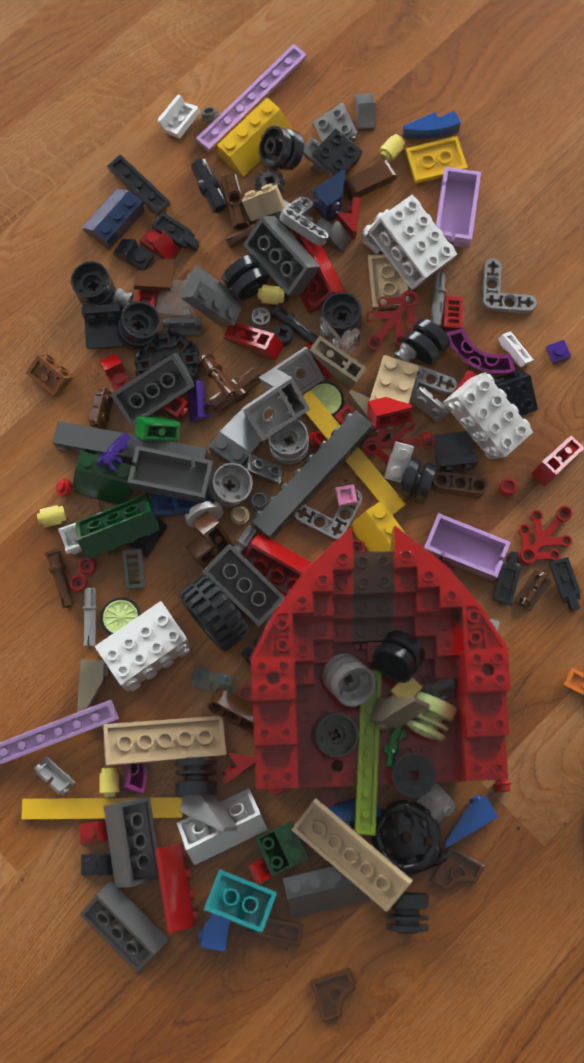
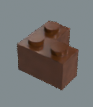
(209, 542)

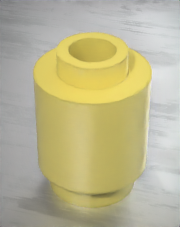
(392, 148)
(271, 294)
(51, 516)
(109, 782)

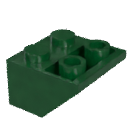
(281, 848)

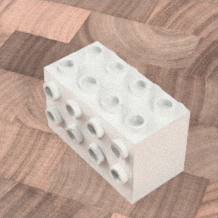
(412, 242)
(488, 416)
(144, 647)

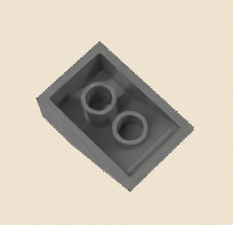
(236, 441)

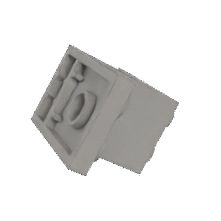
(283, 394)

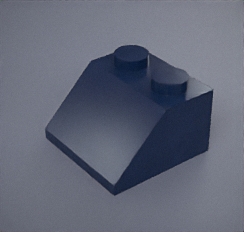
(328, 196)

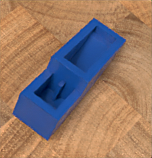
(432, 126)
(170, 507)

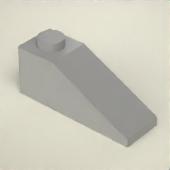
(208, 810)

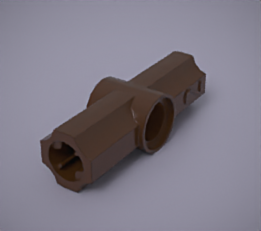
(236, 210)
(242, 385)

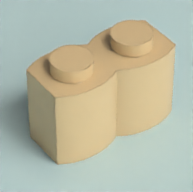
(263, 202)

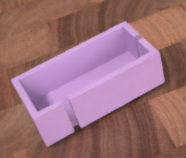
(458, 205)
(466, 547)

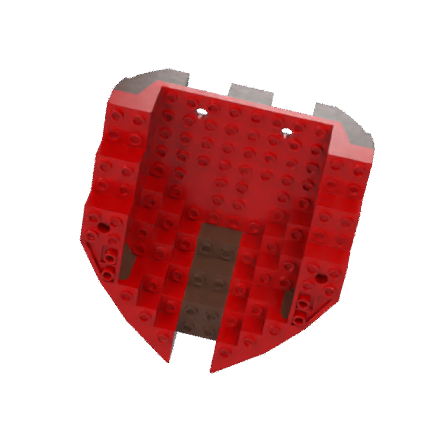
(361, 600)

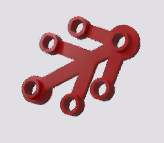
(393, 317)
(379, 444)
(542, 538)

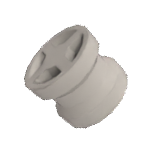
(123, 298)
(263, 315)
(405, 353)

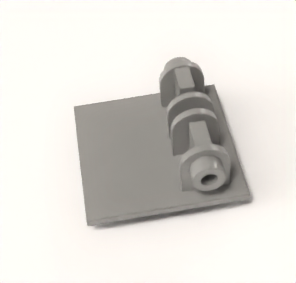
(336, 118)

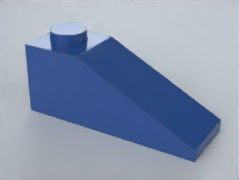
(473, 817)
(214, 933)

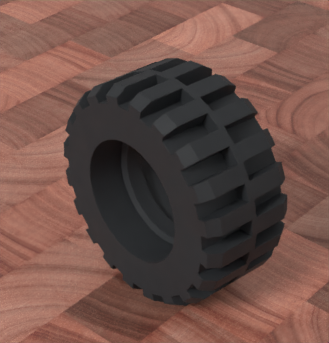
(214, 612)

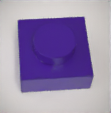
(558, 352)

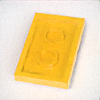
(430, 159)

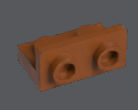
(48, 374)

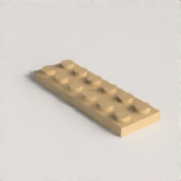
(163, 740)
(351, 855)

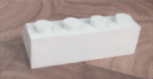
(206, 841)

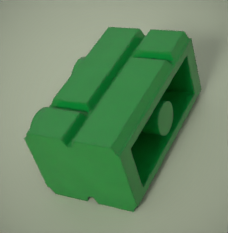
(157, 429)

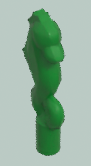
(393, 747)

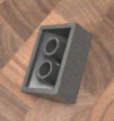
(211, 298)

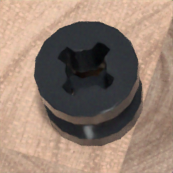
(285, 339)

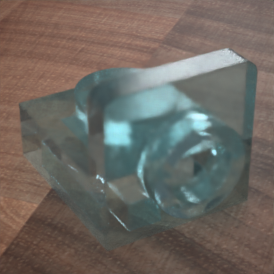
(439, 689)

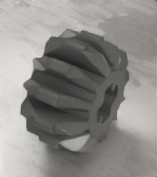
(270, 178)

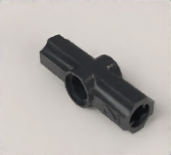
(208, 185)

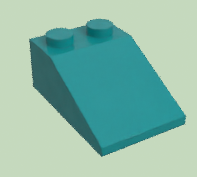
(240, 901)

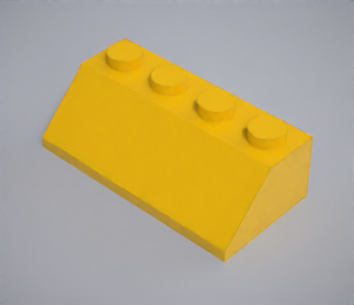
(241, 145)
(375, 528)

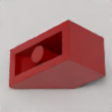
(388, 412)

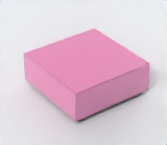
(346, 495)

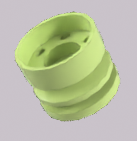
(430, 721)

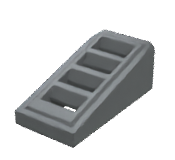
(133, 584)

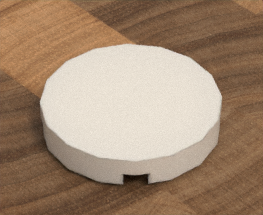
(199, 509)

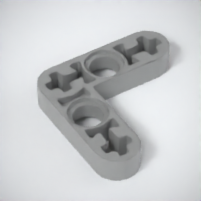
(294, 217)
(495, 294)
(421, 381)
(329, 522)

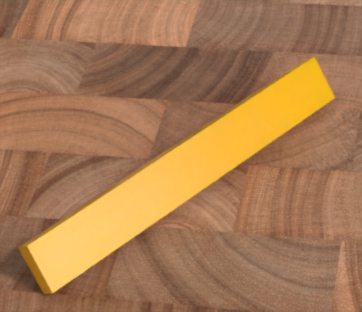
(357, 460)
(93, 807)

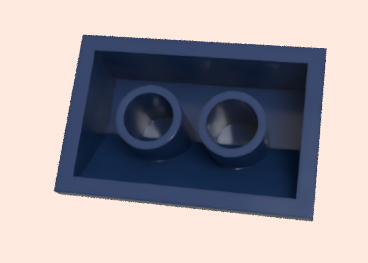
(114, 217)

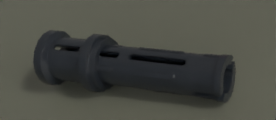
(289, 319)

